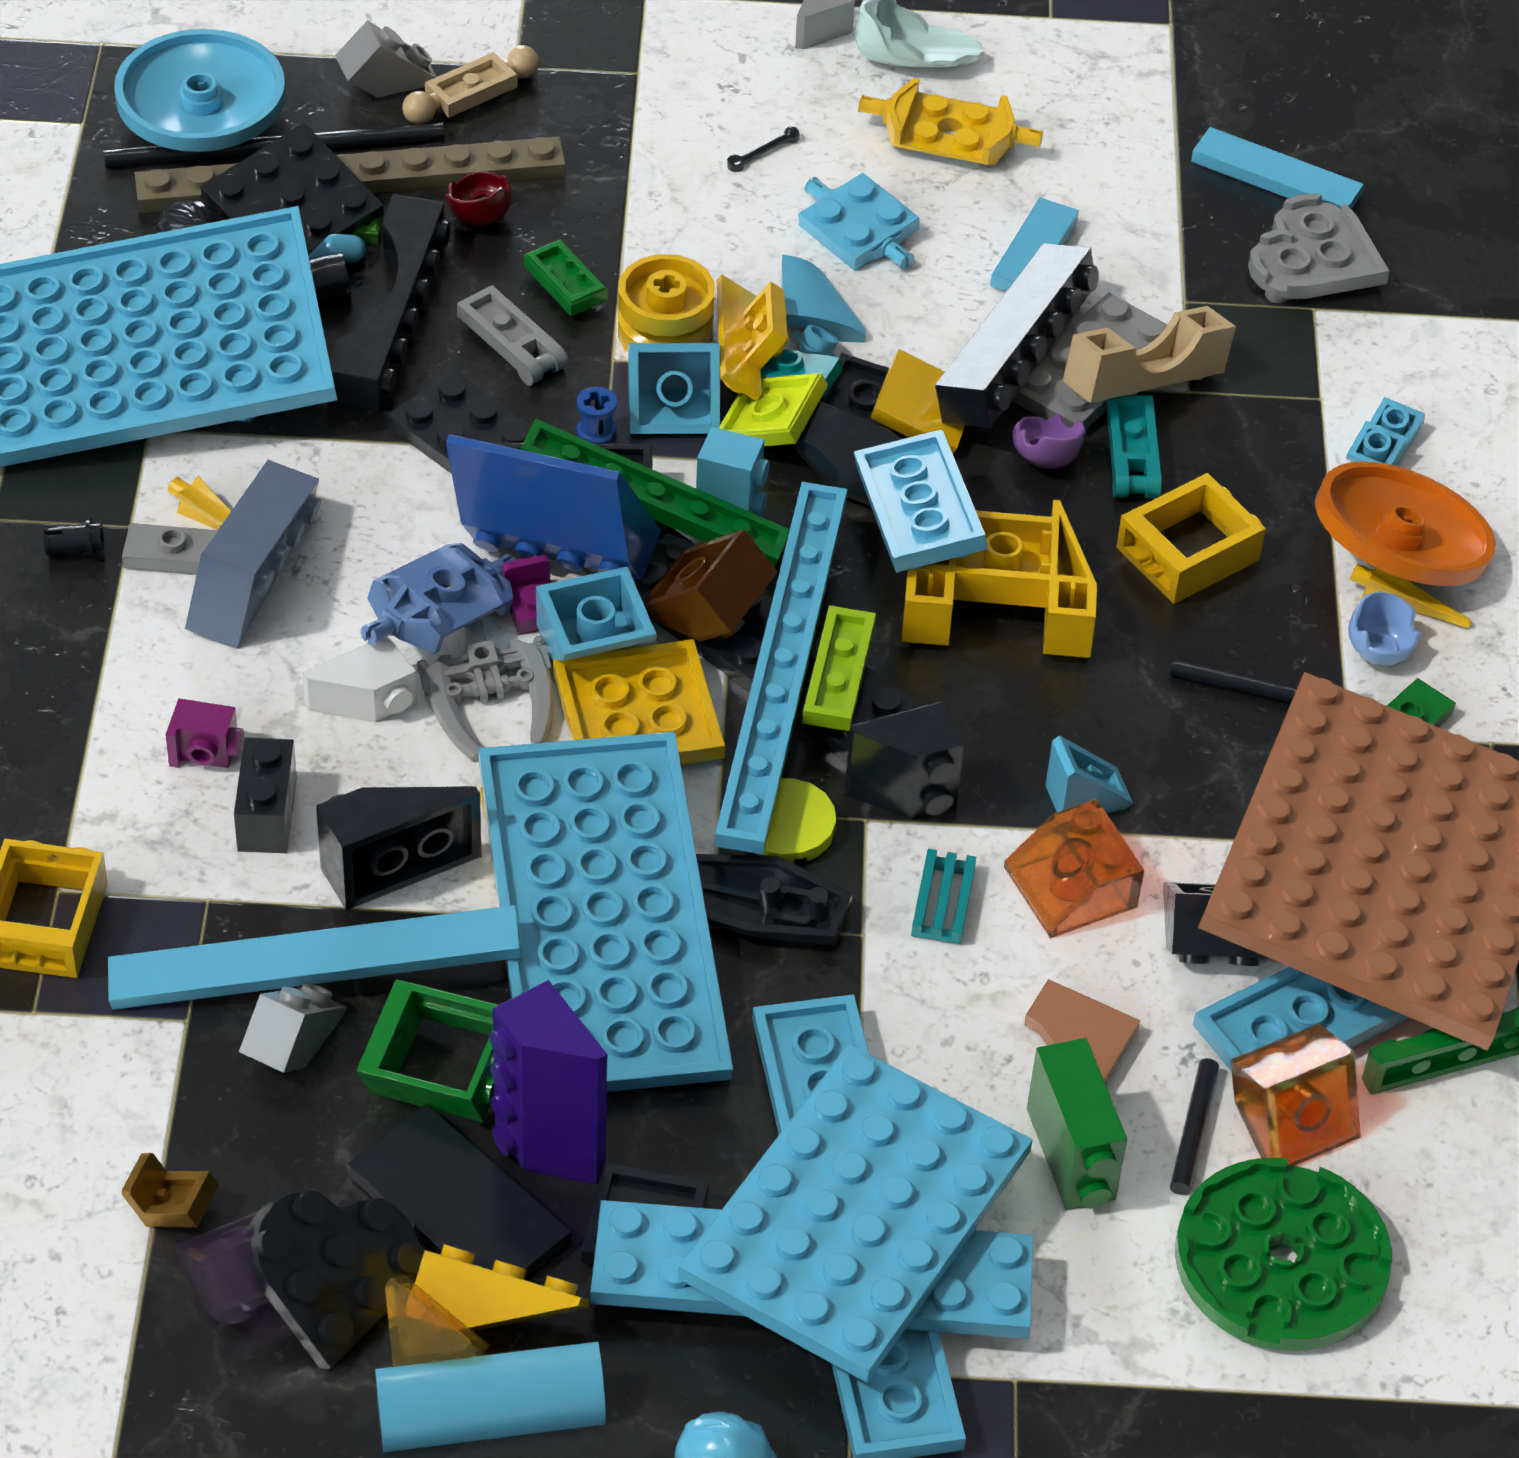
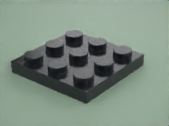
(293, 173)

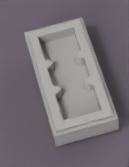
(165, 547)

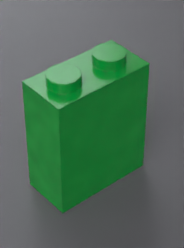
(1076, 1124)

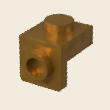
(168, 1197)

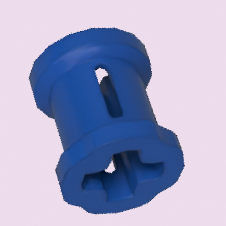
(596, 416)

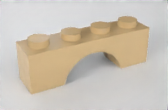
(1188, 349)

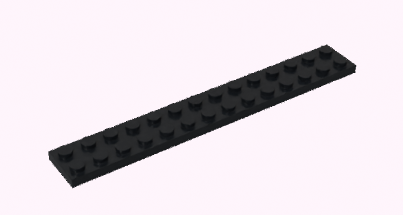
(463, 410)

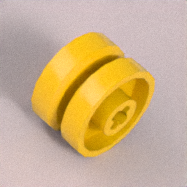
(665, 301)

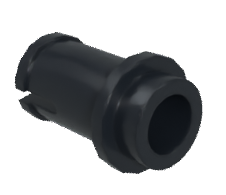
(74, 538)

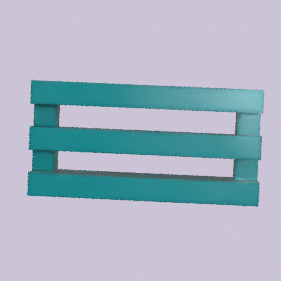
(949, 866)

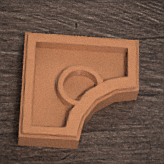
(1068, 1015)

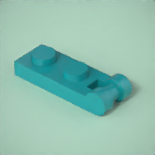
(1134, 446)

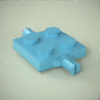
(859, 222)

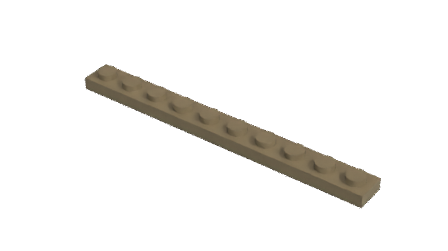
(383, 169)

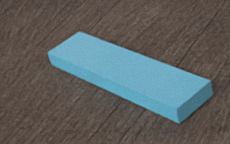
(1272, 169)

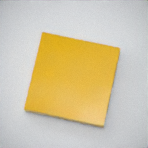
(910, 400)

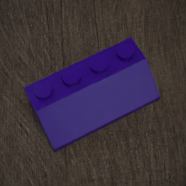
(548, 1087)

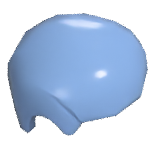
(1383, 629)

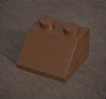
(711, 587)

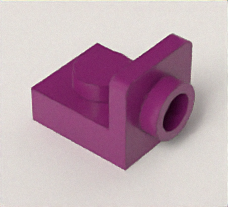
(524, 577)

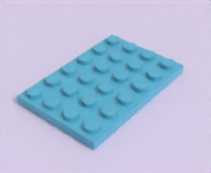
(855, 1212)

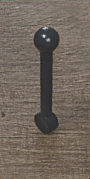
(736, 162)

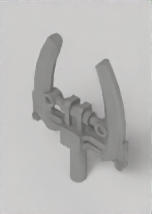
(484, 665)

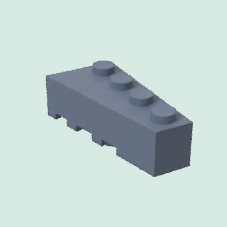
(251, 552)

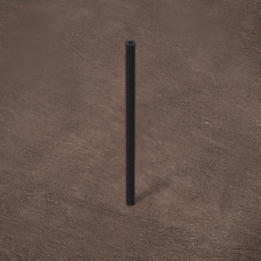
(333, 140)

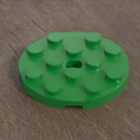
(1272, 1301)

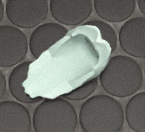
(905, 39)

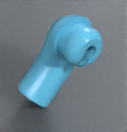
(351, 246)

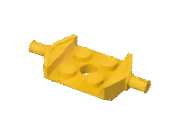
(919, 119)

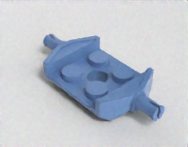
(420, 607)

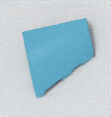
(815, 301)

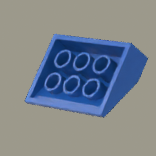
(550, 508)

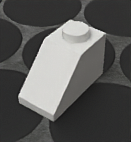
(362, 683)

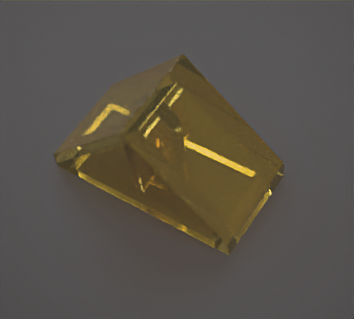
(424, 1329)

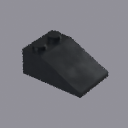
(395, 837)

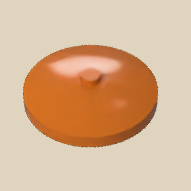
(1405, 523)

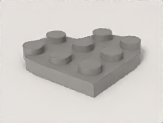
(1315, 252)

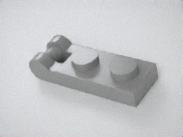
(512, 334)

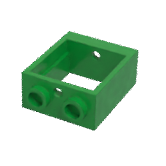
(395, 1033)

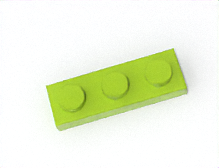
(839, 668)

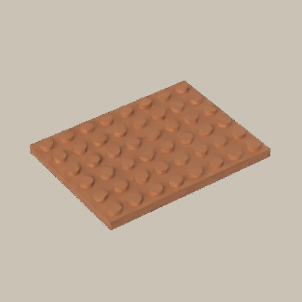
(1380, 862)

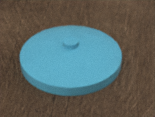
(200, 90)

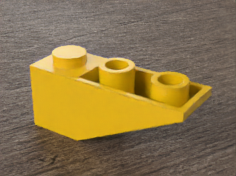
(495, 1296)

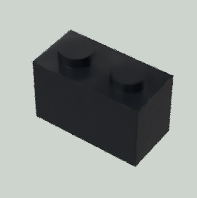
(265, 795)

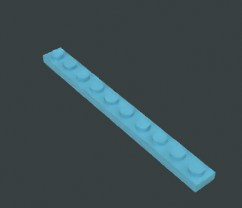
(781, 670)

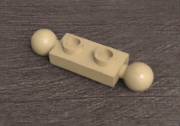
(470, 85)

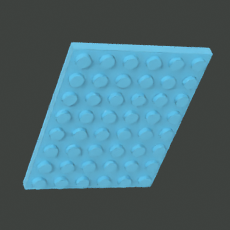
(158, 336)

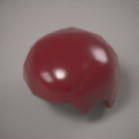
(479, 198)

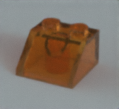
(1076, 870)
(1298, 1095)

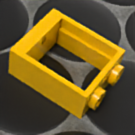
(1164, 564)
(40, 947)

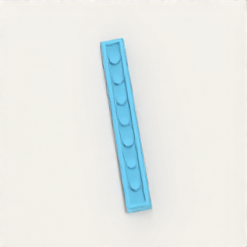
(313, 957)

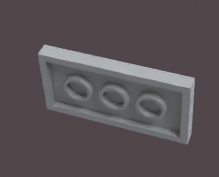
(1044, 390)

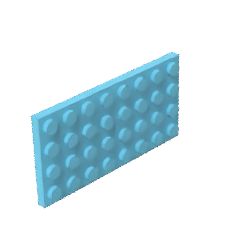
(610, 899)

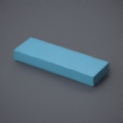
(1045, 224)

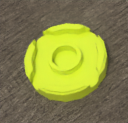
(800, 822)

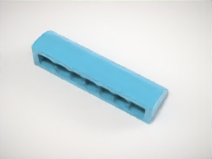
(490, 1396)

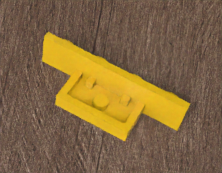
(749, 333)

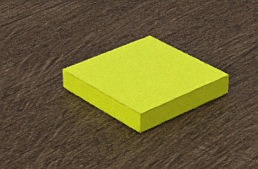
(780, 411)

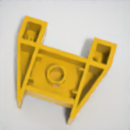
(1026, 564)

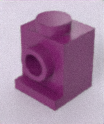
(203, 734)

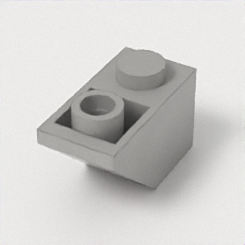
(384, 63)
(291, 1026)

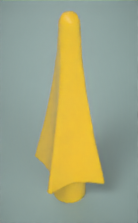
(199, 502)
(1422, 602)

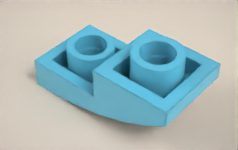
(1387, 434)

